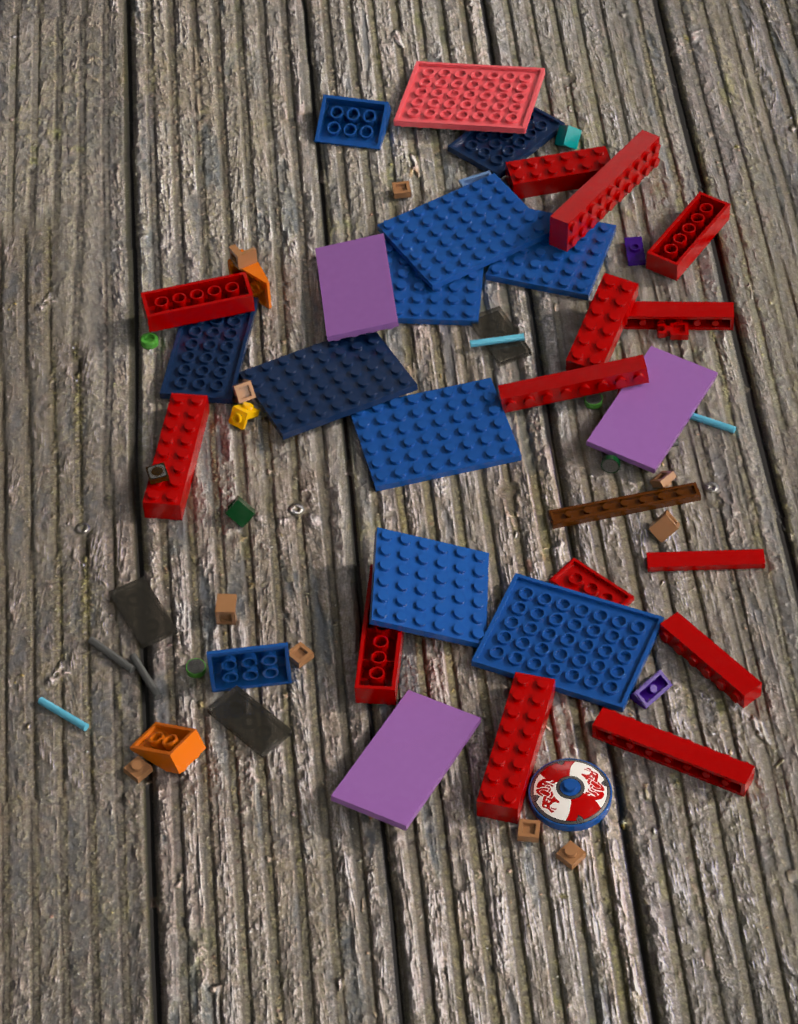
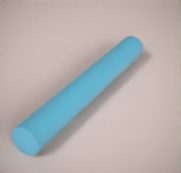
(497, 340)
(714, 423)
(63, 713)

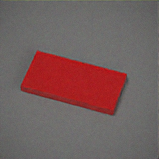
(585, 580)

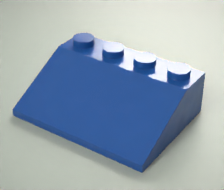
(352, 122)
(249, 667)

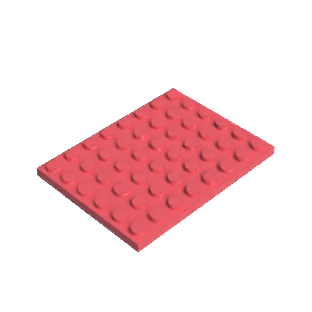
(470, 97)

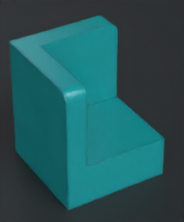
(568, 136)

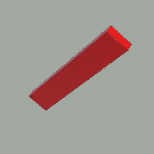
(705, 560)

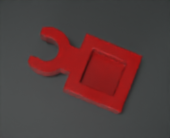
(676, 331)

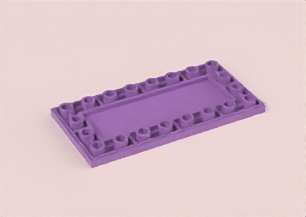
(356, 287)
(652, 415)
(406, 760)

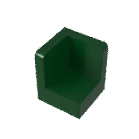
(240, 511)

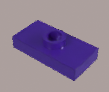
(634, 251)

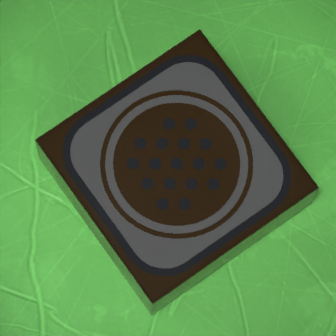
(157, 473)

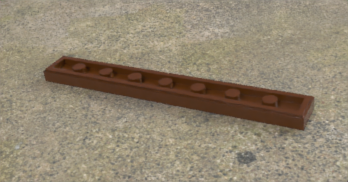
(624, 505)

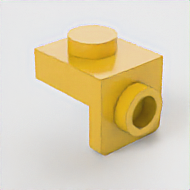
(241, 413)

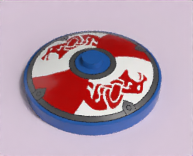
(570, 794)

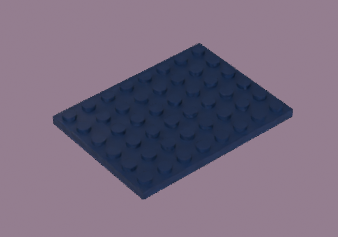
(327, 382)

